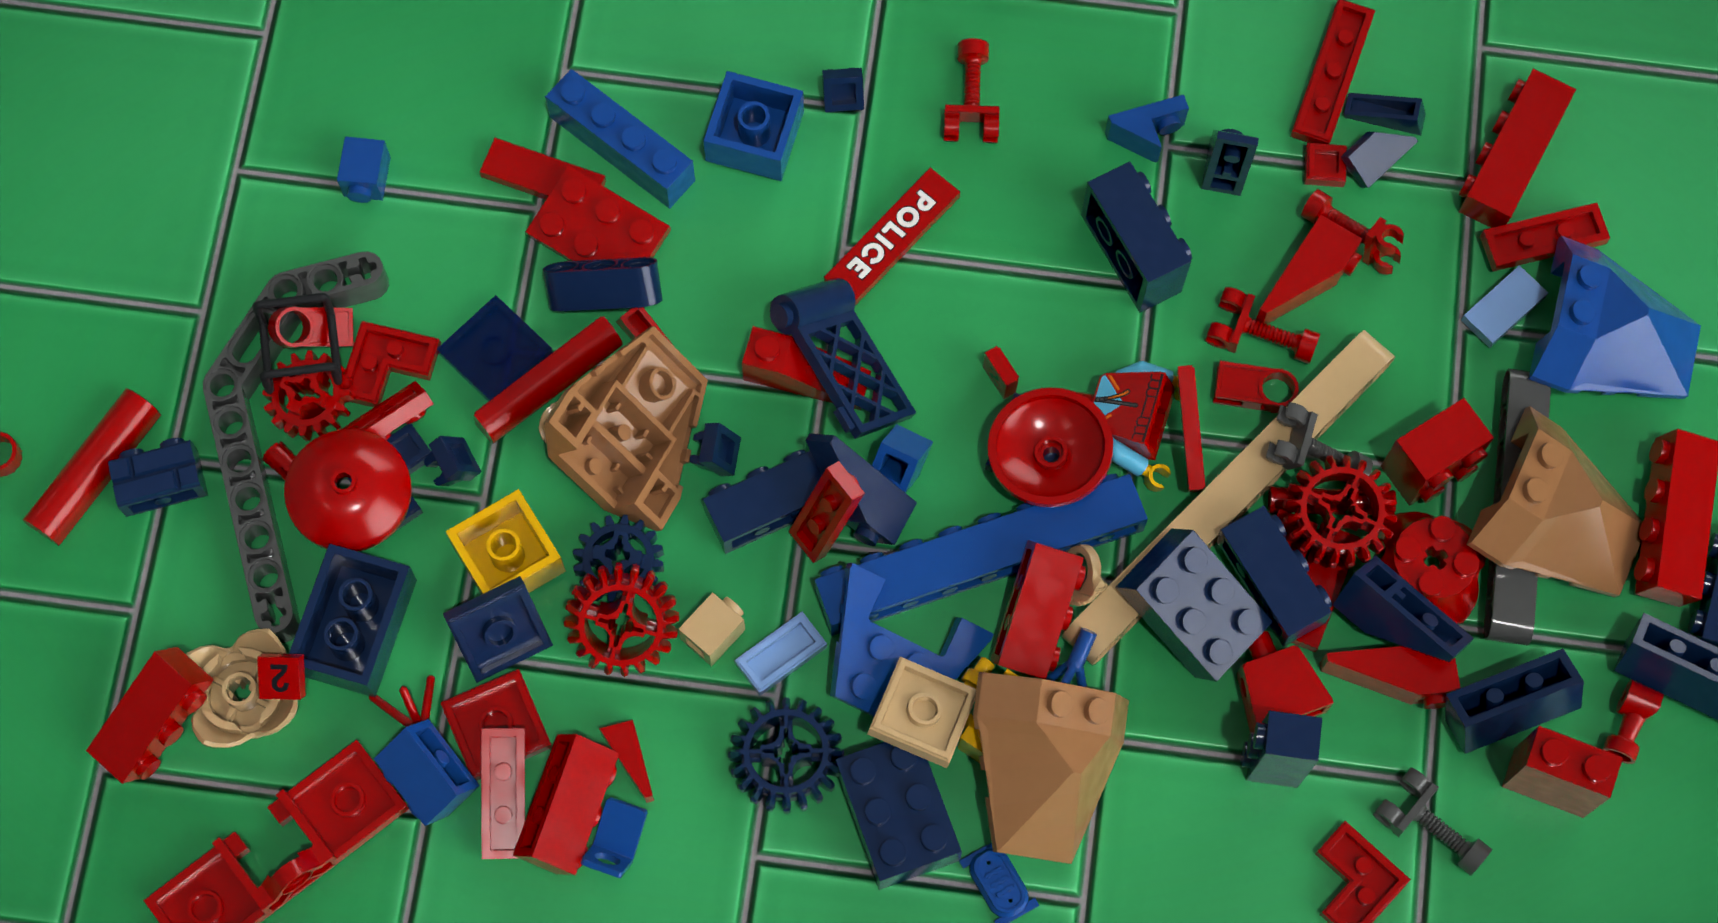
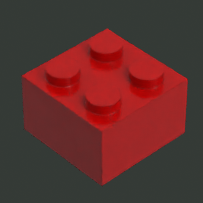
(1437, 452)

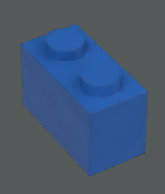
(426, 772)

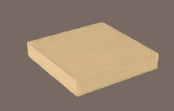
(923, 712)

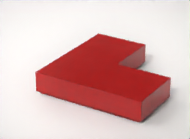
(386, 350)
(1369, 877)

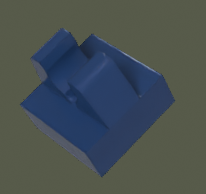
(843, 89)
(718, 449)
(454, 460)

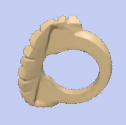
(1094, 583)

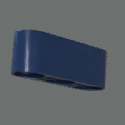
(602, 284)

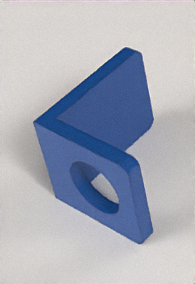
(616, 837)

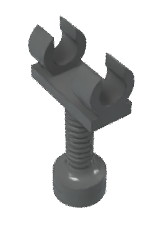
(1293, 453)
(1414, 782)

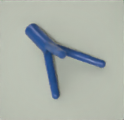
(1076, 660)

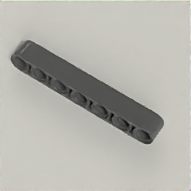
(1513, 592)

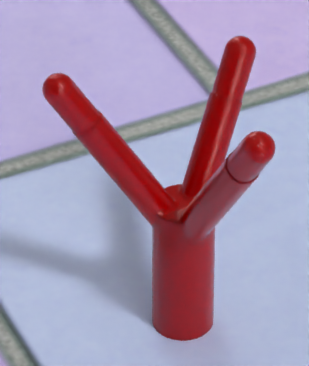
(409, 704)

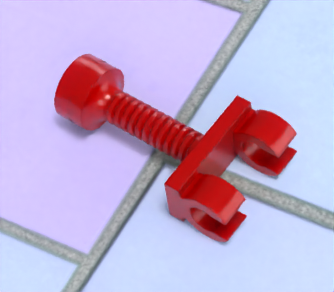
(973, 54)
(1373, 239)
(1241, 303)

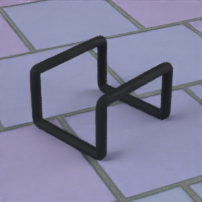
(268, 374)

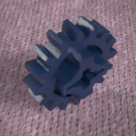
(597, 555)

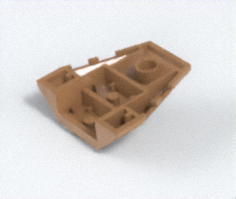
(629, 429)
(1559, 514)
(1045, 760)

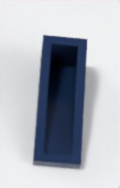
(1387, 111)

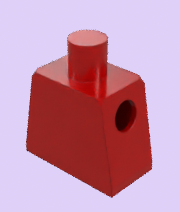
(1280, 683)

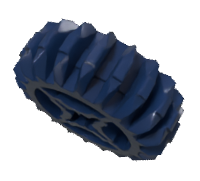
(766, 755)

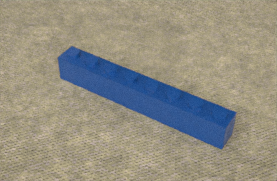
(986, 551)

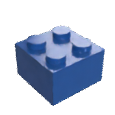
(754, 125)

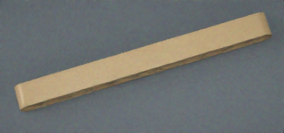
(1242, 481)

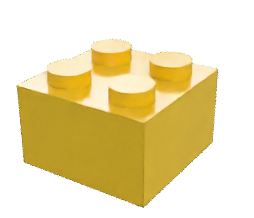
(506, 544)

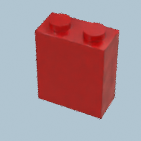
(1562, 772)

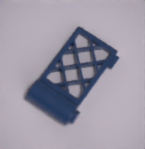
(820, 313)

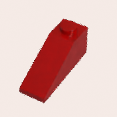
(1314, 269)
(780, 364)
(1396, 673)

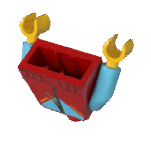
(1137, 409)

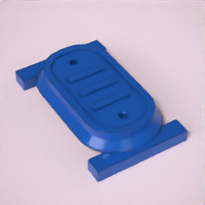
(999, 884)

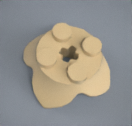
(224, 719)

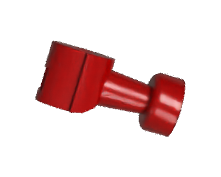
(1635, 706)

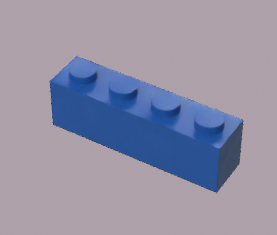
(620, 138)

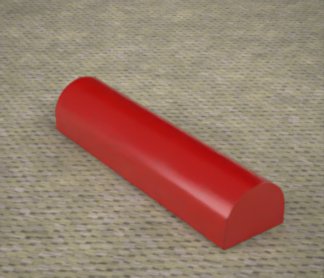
(547, 379)
(88, 468)

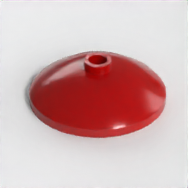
(1044, 424)
(350, 516)

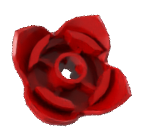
(1454, 585)

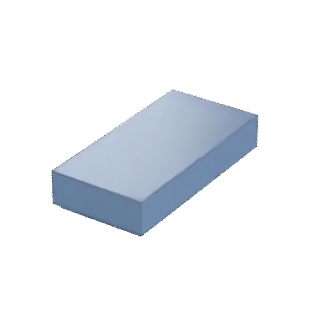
(1504, 306)
(781, 653)

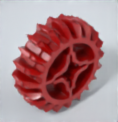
(1355, 520)
(607, 613)

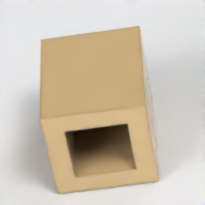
(713, 628)

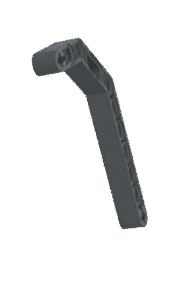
(245, 442)

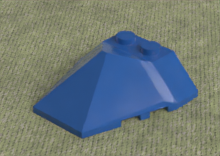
(1612, 332)

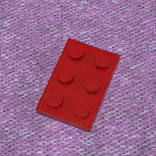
(594, 223)

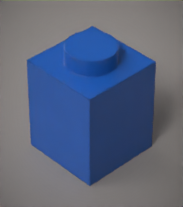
(363, 169)
(902, 456)

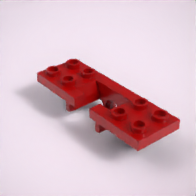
(334, 807)

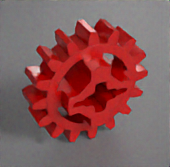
(308, 413)

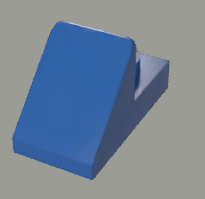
(1139, 126)

